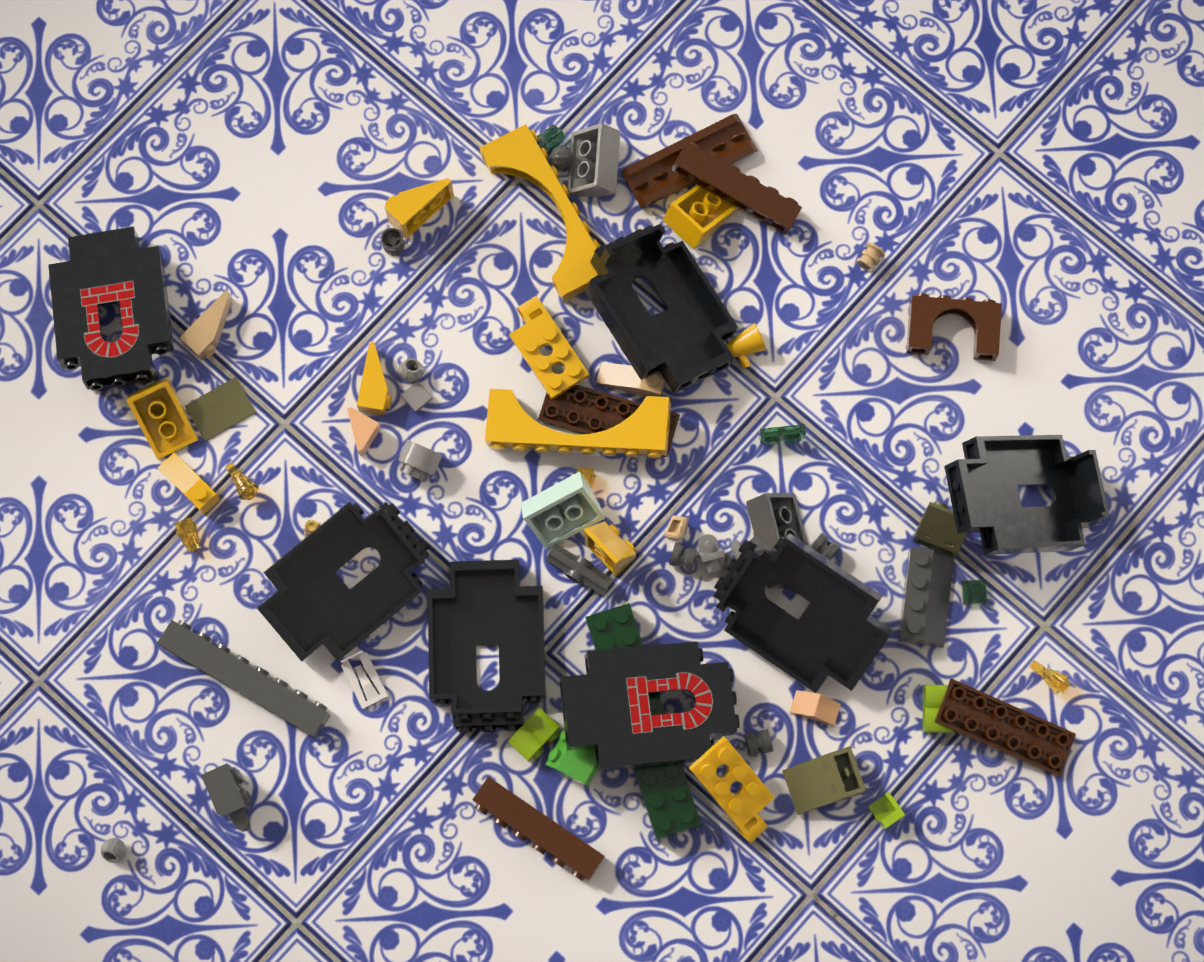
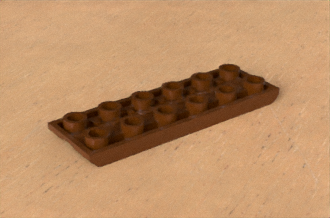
(652, 176)
(592, 411)
(1005, 728)

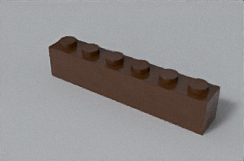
(736, 188)
(537, 828)

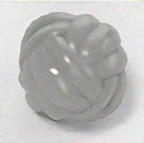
(411, 370)
(113, 850)

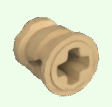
(870, 257)

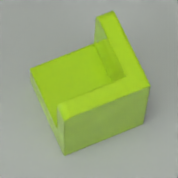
(886, 811)

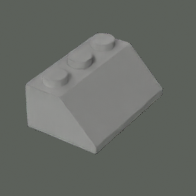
(594, 161)

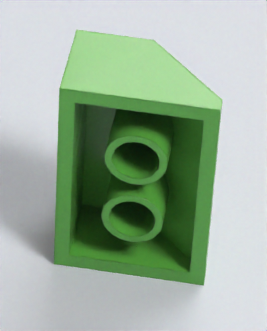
(573, 764)

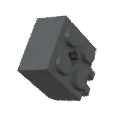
(228, 795)

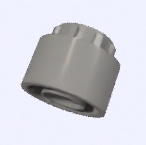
(419, 461)

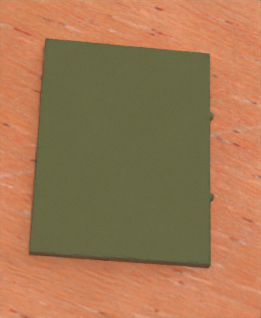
(220, 409)

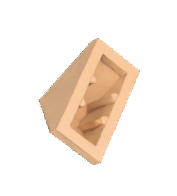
(364, 430)
(815, 707)

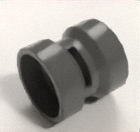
(391, 237)
(825, 547)
(683, 557)
(758, 743)

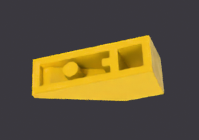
(373, 391)
(189, 483)

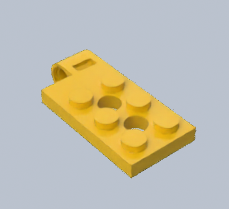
(542, 331)
(742, 805)

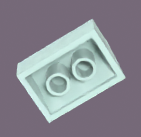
(562, 510)

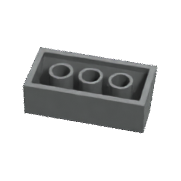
(773, 517)
(925, 597)

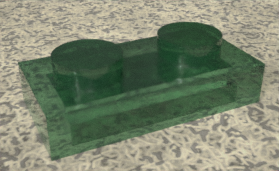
(773, 435)

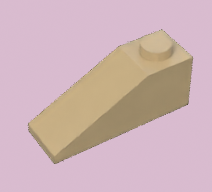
(206, 331)
(626, 379)

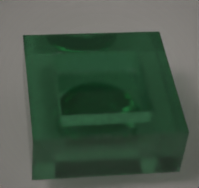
(551, 137)
(974, 592)

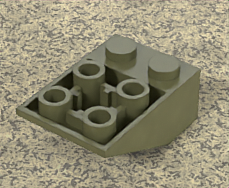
(938, 530)
(824, 780)

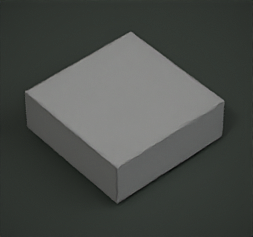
(416, 396)

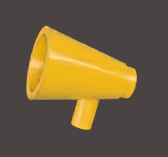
(746, 343)

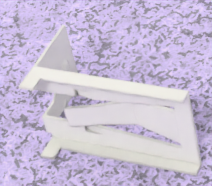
(370, 692)

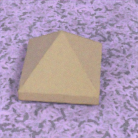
(677, 527)

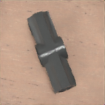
(579, 570)

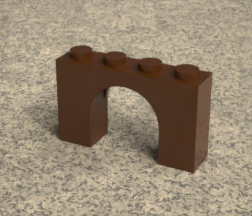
(982, 315)

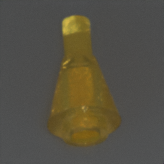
(245, 487)
(1055, 680)

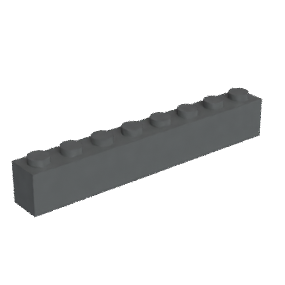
(244, 679)

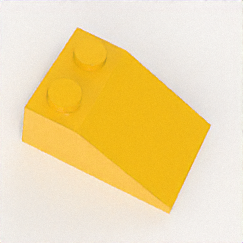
(417, 205)
(698, 215)
(162, 417)
(609, 547)

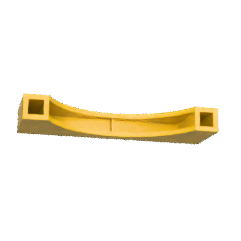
(521, 157)
(641, 433)

